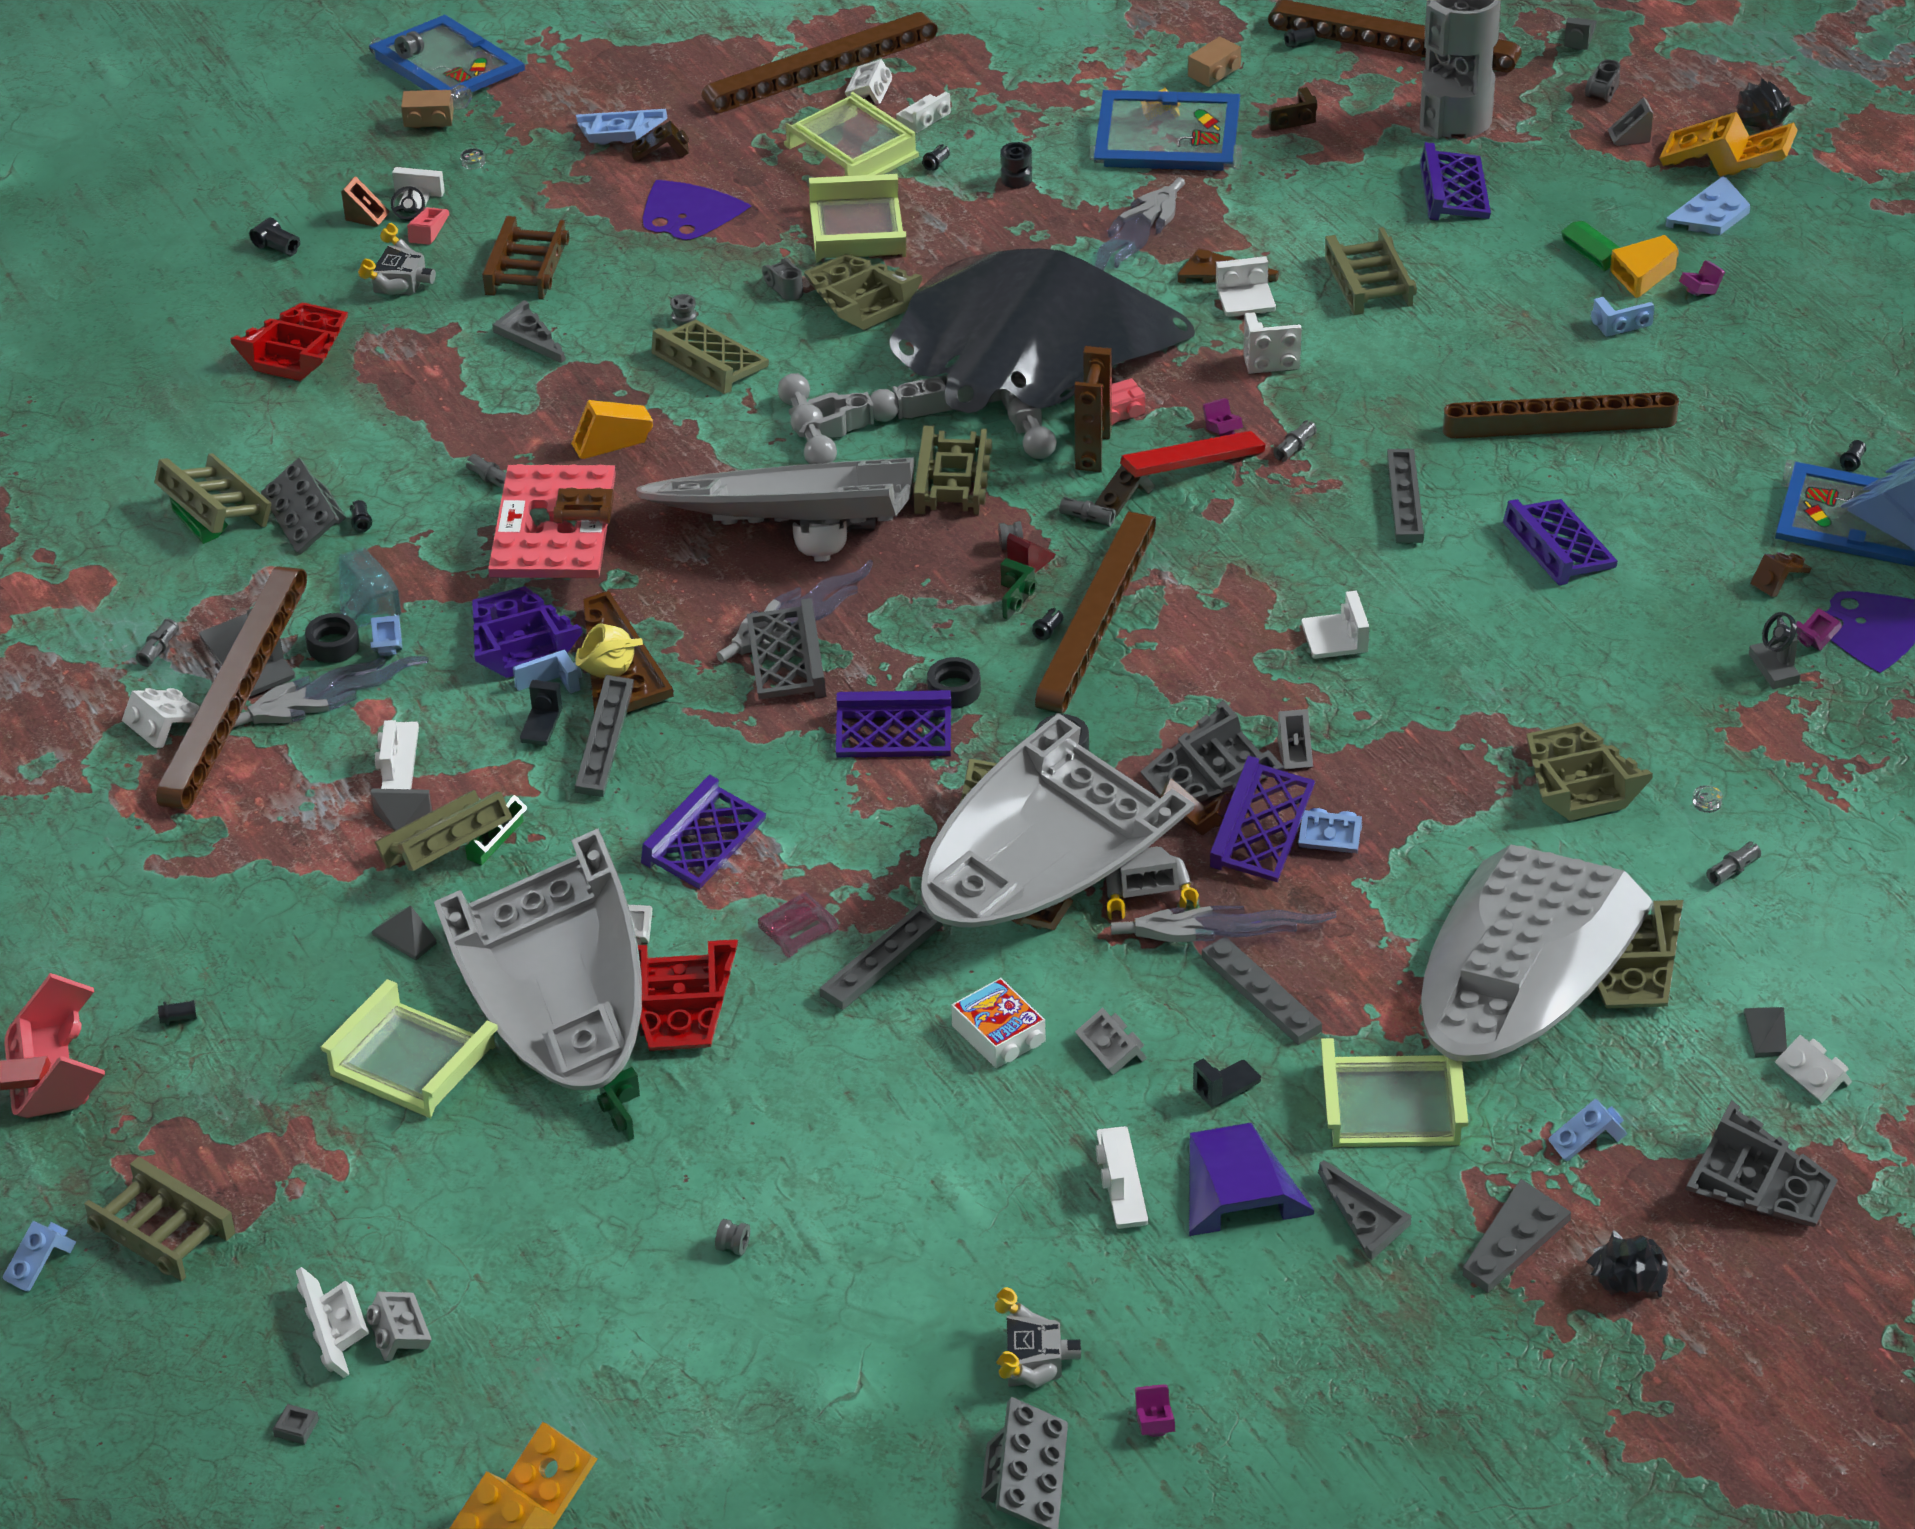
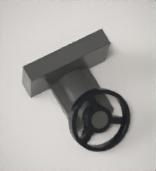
(1777, 656)

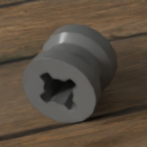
(409, 45)
(683, 309)
(1004, 530)
(732, 1237)

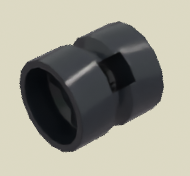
(1016, 165)

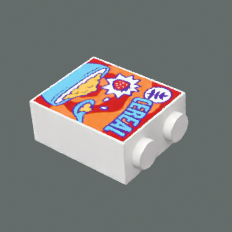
(998, 1023)

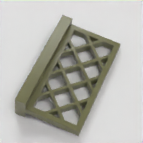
(705, 364)

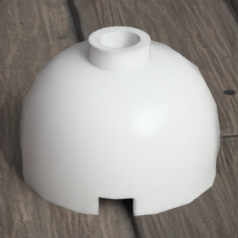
(820, 539)

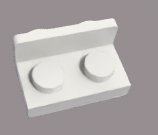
(870, 79)
(925, 112)

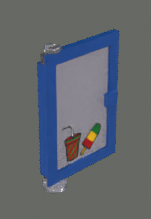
(450, 60)
(1168, 130)
(1815, 515)

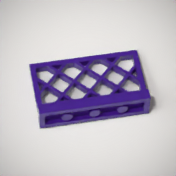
(1435, 184)
(1545, 546)
(893, 706)
(1236, 818)
(681, 823)

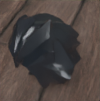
(1763, 105)
(1630, 1265)

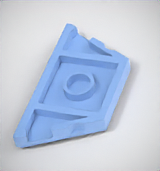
(619, 125)
(1712, 209)

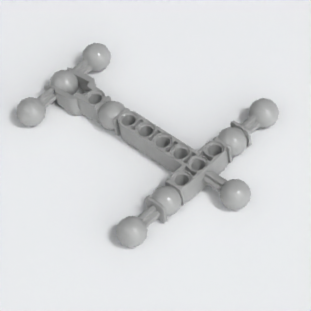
(836, 414)

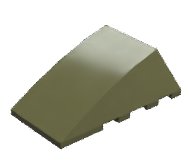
(863, 291)
(1582, 774)
(1646, 967)

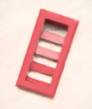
(426, 225)

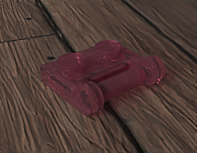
(793, 917)

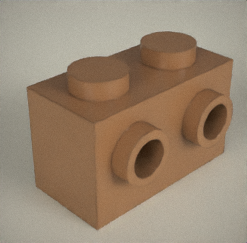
(1214, 61)
(427, 108)

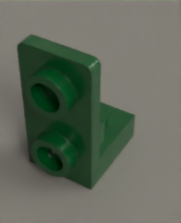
(1021, 582)
(618, 1091)

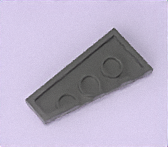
(1515, 1234)

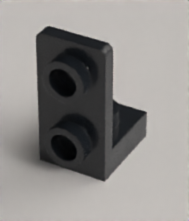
(545, 711)
(1219, 1086)

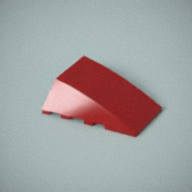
(292, 343)
(684, 996)

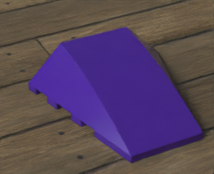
(518, 629)
(1237, 1172)

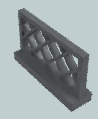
(808, 642)

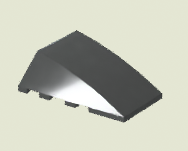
(1208, 757)
(1760, 1172)

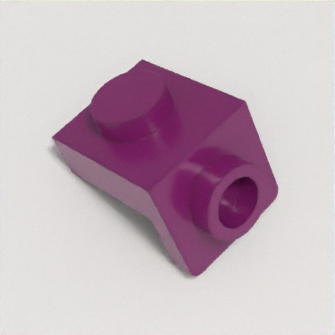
(1705, 281)
(1219, 417)
(1817, 629)
(1154, 1410)

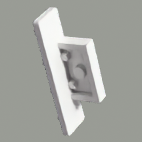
(397, 753)
(1121, 1177)
(335, 1319)

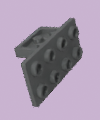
(302, 505)
(220, 640)
(1027, 1465)

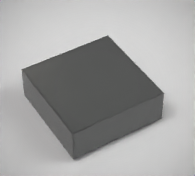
(295, 1424)

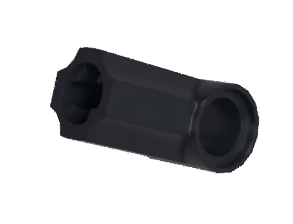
(271, 234)

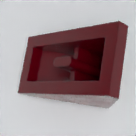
(1027, 552)

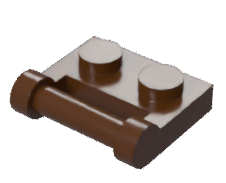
(583, 505)

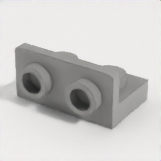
(1108, 1040)
(397, 1323)

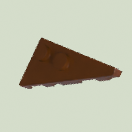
(1203, 266)

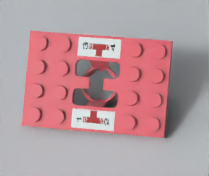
(551, 547)

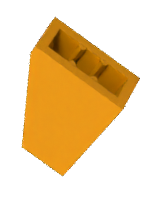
(1644, 263)
(610, 428)

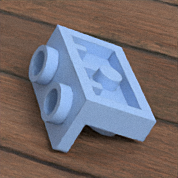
(1330, 830)

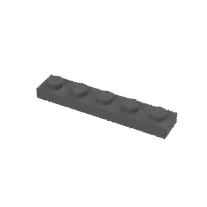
(1405, 496)
(604, 736)
(880, 958)
(1262, 990)

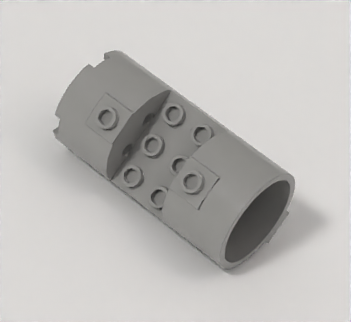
(1458, 67)

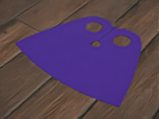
(703, 206)
(1884, 635)

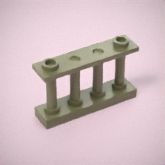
(1351, 282)
(206, 507)
(443, 830)
(167, 1192)

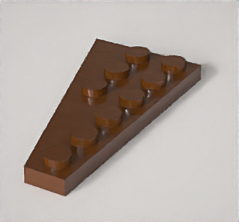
(649, 681)

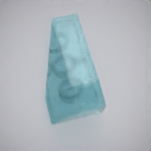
(366, 588)

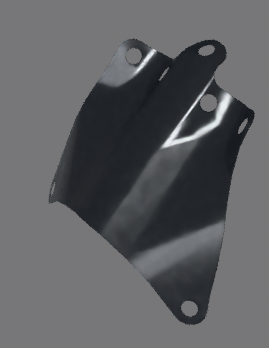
(1030, 317)

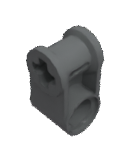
(1604, 80)
(784, 279)

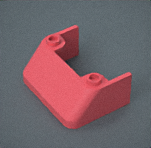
(46, 1029)

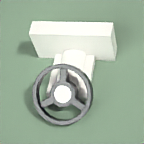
(417, 188)

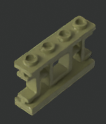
(952, 486)

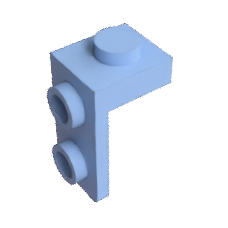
(1623, 320)
(386, 635)
(549, 668)
(1585, 1128)
(34, 1252)

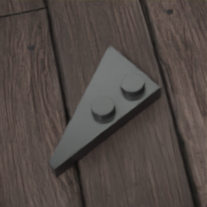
(526, 329)
(1368, 1214)

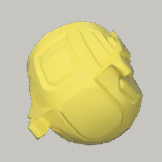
(606, 651)

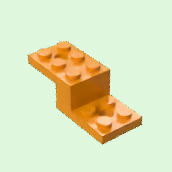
(1728, 144)
(526, 1495)

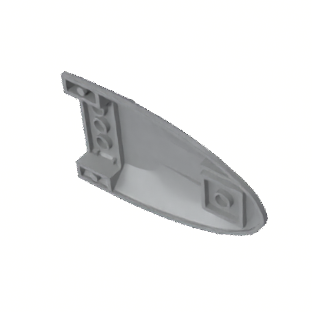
(793, 492)
(1040, 831)
(1525, 949)
(555, 966)

